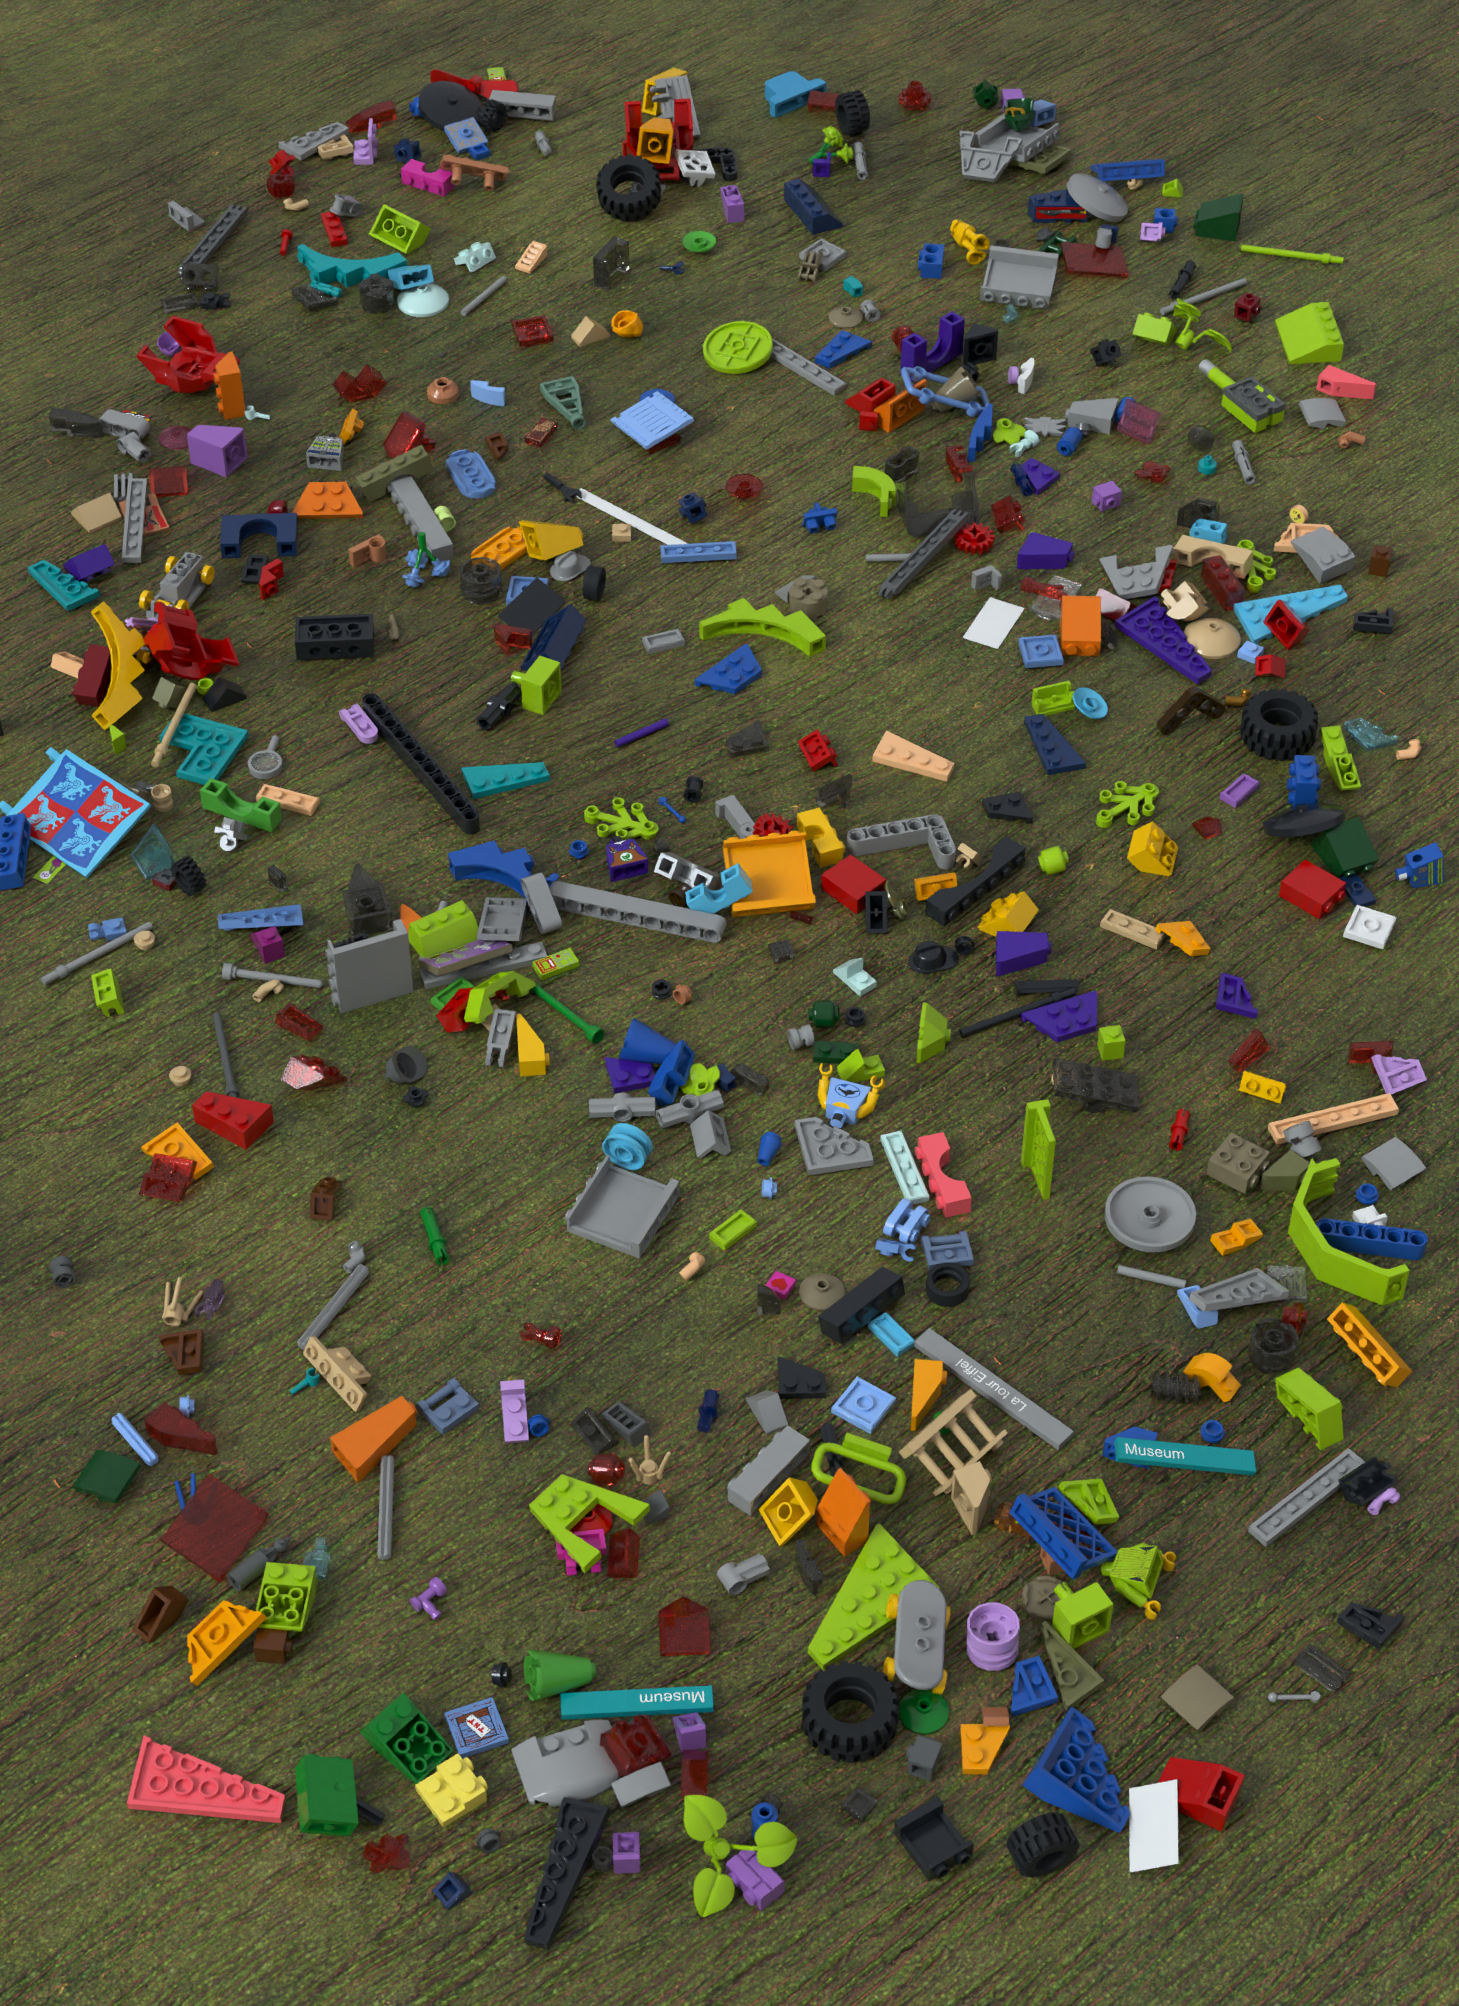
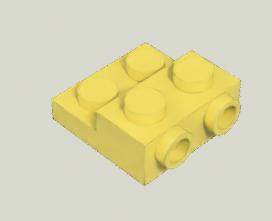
(452, 1790)

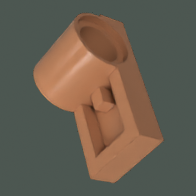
(371, 549)

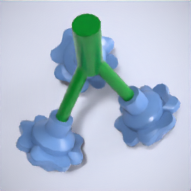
(417, 560)

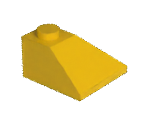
(789, 1509)

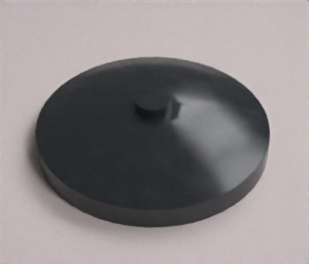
(448, 103)
(1304, 820)

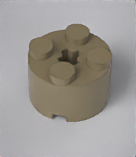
(809, 597)

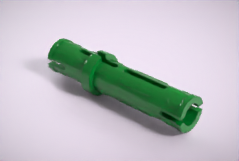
(436, 1241)

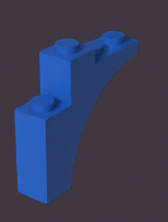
(490, 863)

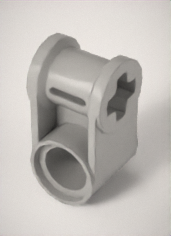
(346, 206)

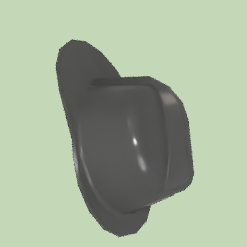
(406, 1065)

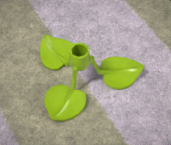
(1187, 311)
(701, 1821)

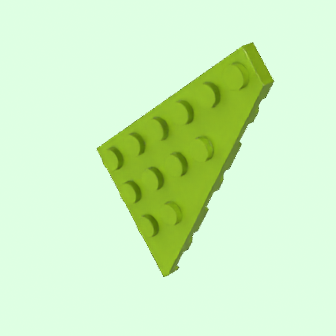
(863, 1598)

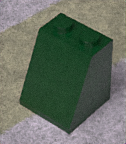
(1219, 218)
(1346, 849)

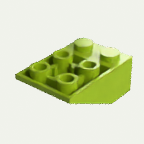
(287, 1595)

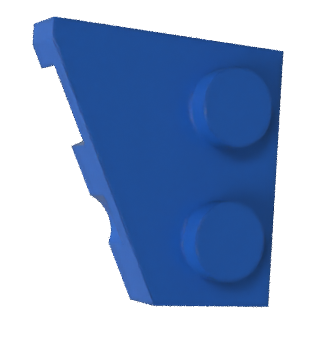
(1031, 1687)

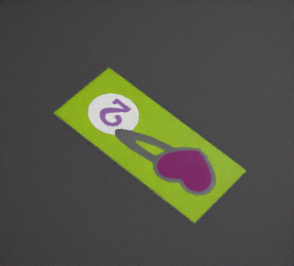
(49, 870)

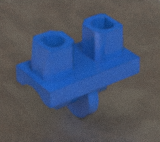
(819, 516)

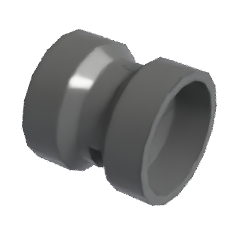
(62, 1271)

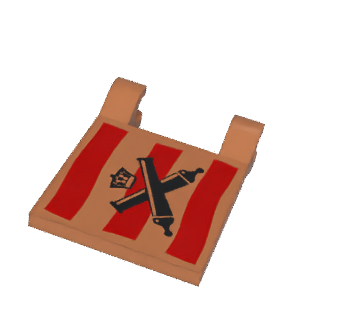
(154, 517)

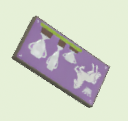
(464, 956)

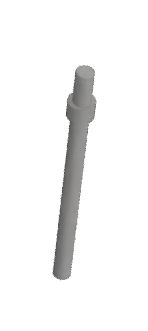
(1206, 295)
(63, 970)

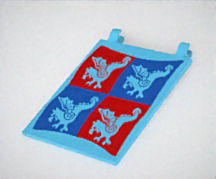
(78, 812)

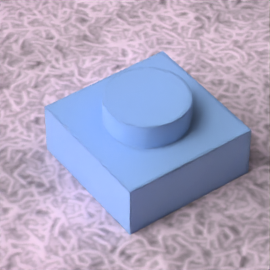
(1250, 651)

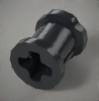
(692, 792)

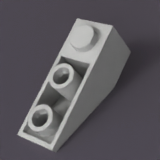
(180, 578)

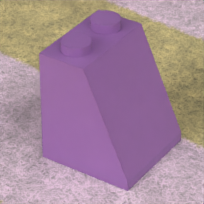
(217, 448)

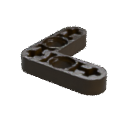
(1190, 700)

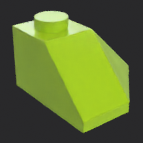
(932, 1033)

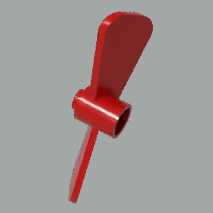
(480, 86)

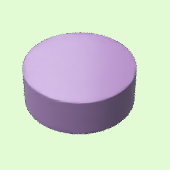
(1013, 374)

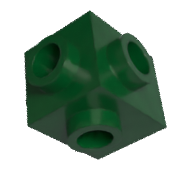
(985, 94)

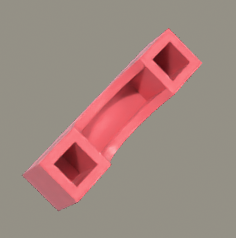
(951, 1194)

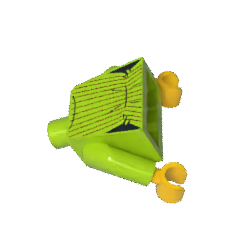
(1137, 1572)

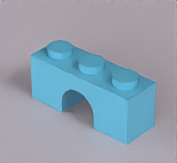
(736, 886)

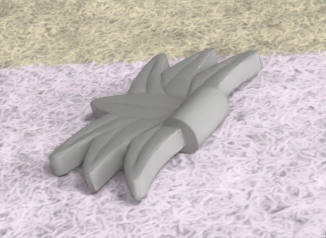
(1045, 426)

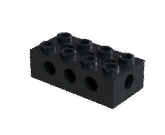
(334, 636)

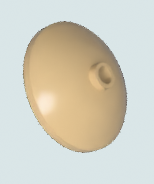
(1213, 638)

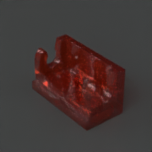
(821, 99)
(957, 462)

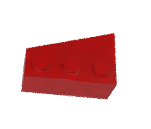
(233, 1117)

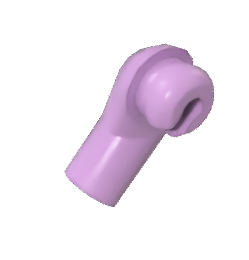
(1377, 1502)

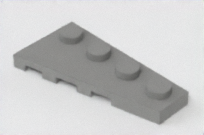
(307, 145)
(1239, 1290)

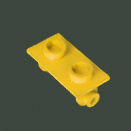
(1262, 1087)

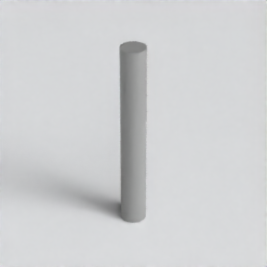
(886, 557)
(1150, 1276)

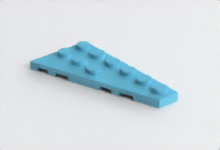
(1304, 604)

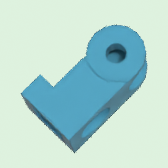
(1209, 530)

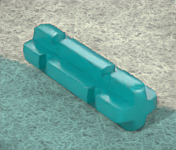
(328, 289)

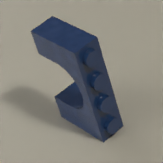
(239, 527)

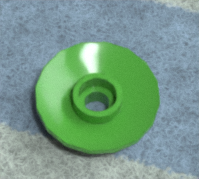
(699, 241)

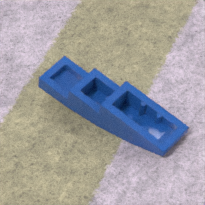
(980, 432)

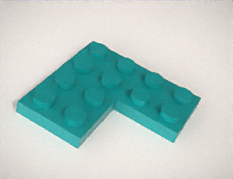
(211, 747)

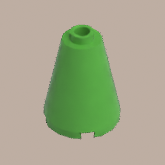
(555, 1673)

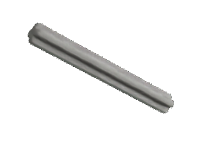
(334, 1305)
(385, 1507)

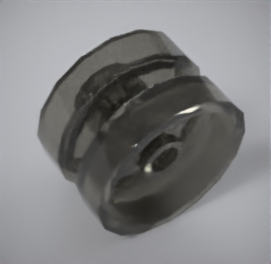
(480, 580)

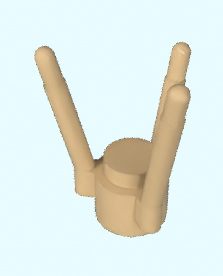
(174, 1313)
(648, 1470)

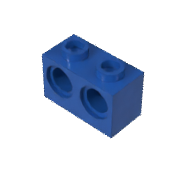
(931, 261)

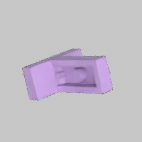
(514, 1411)

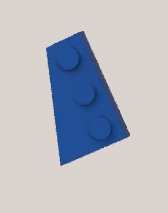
(840, 347)

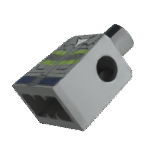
(326, 453)

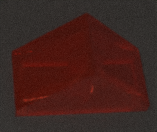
(694, 1772)

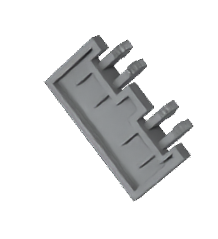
(674, 88)

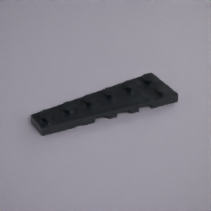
(575, 1840)

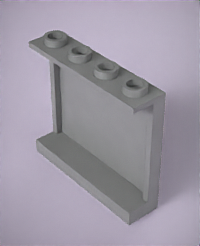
(1034, 139)
(1019, 277)
(370, 969)
(621, 1209)

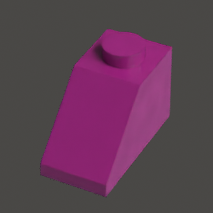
(268, 944)

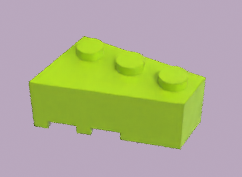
(1313, 1405)

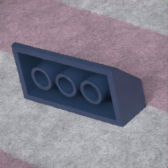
(810, 207)
(556, 637)

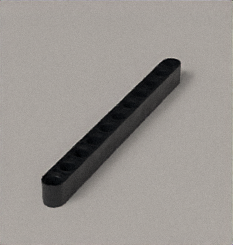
(422, 764)

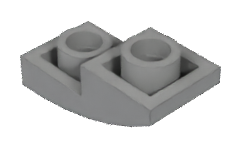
(640, 1784)

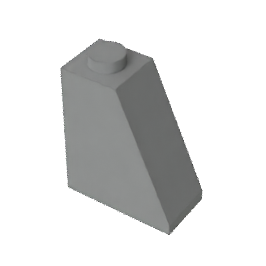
(1095, 412)

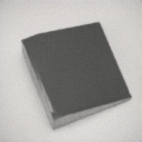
(658, 1507)

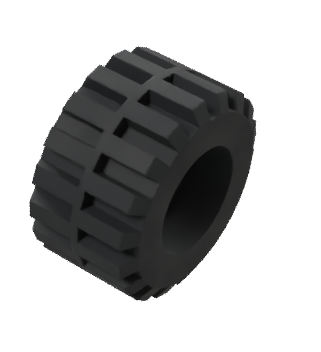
(852, 112)
(1042, 1845)

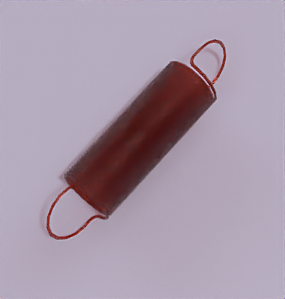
(801, 917)

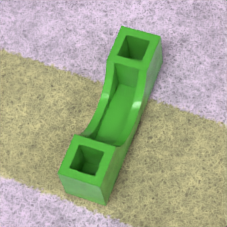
(220, 799)

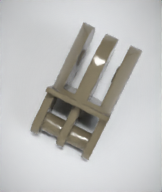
(810, 266)

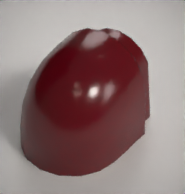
(278, 506)

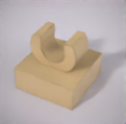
(969, 855)

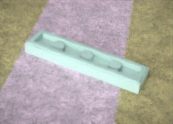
(904, 1167)

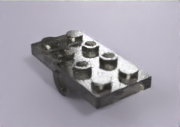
(1095, 1086)

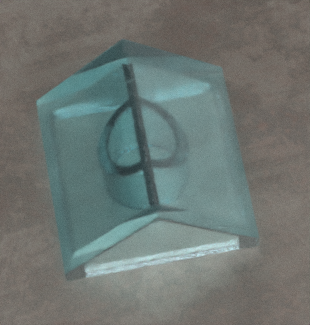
(152, 853)

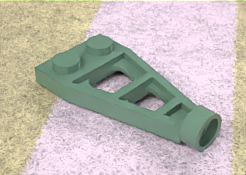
(565, 387)

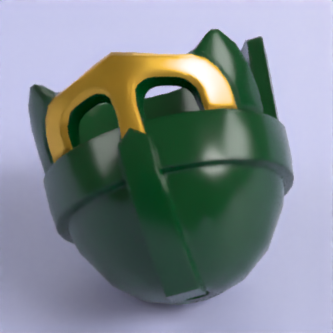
(1019, 113)

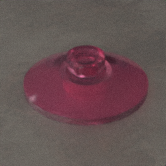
(174, 437)

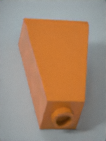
(373, 1436)

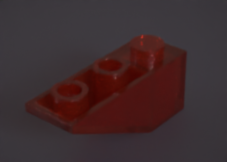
(176, 1431)

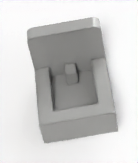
(985, 577)

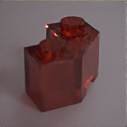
(364, 386)

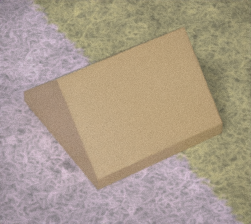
(97, 513)

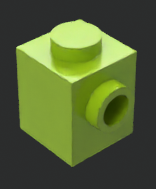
(1111, 1043)

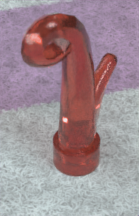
(1052, 591)

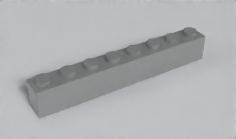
(420, 516)

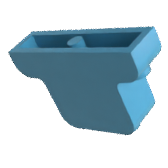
(790, 92)

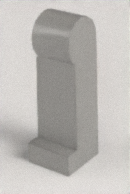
(735, 815)

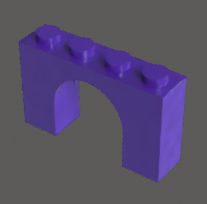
(946, 348)

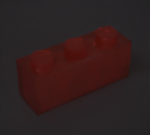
(1222, 582)

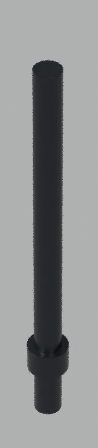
(1052, 998)

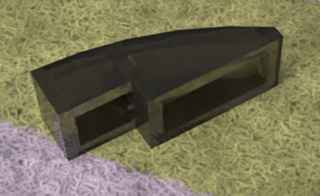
(75, 423)

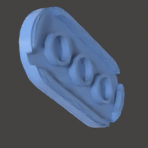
(470, 474)

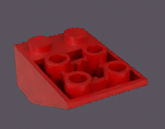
(1204, 1789)

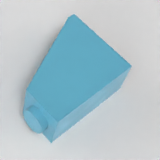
(410, 276)

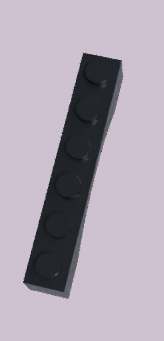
(950, 902)

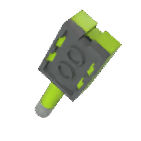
(1246, 399)

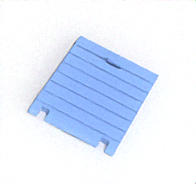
(652, 420)

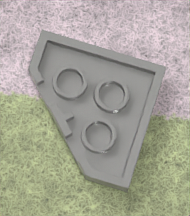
(830, 1148)

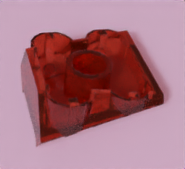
(634, 1744)

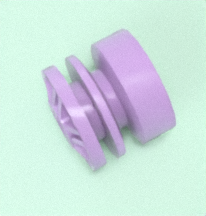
(992, 1636)

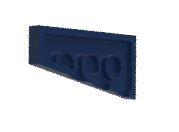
(1052, 748)

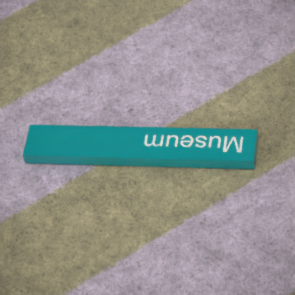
(1185, 1456)
(636, 1701)

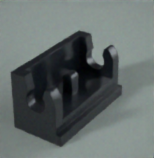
(1366, 1481)

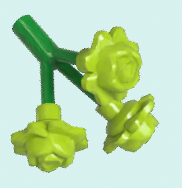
(833, 138)

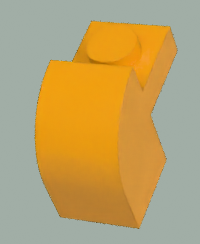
(1213, 1372)

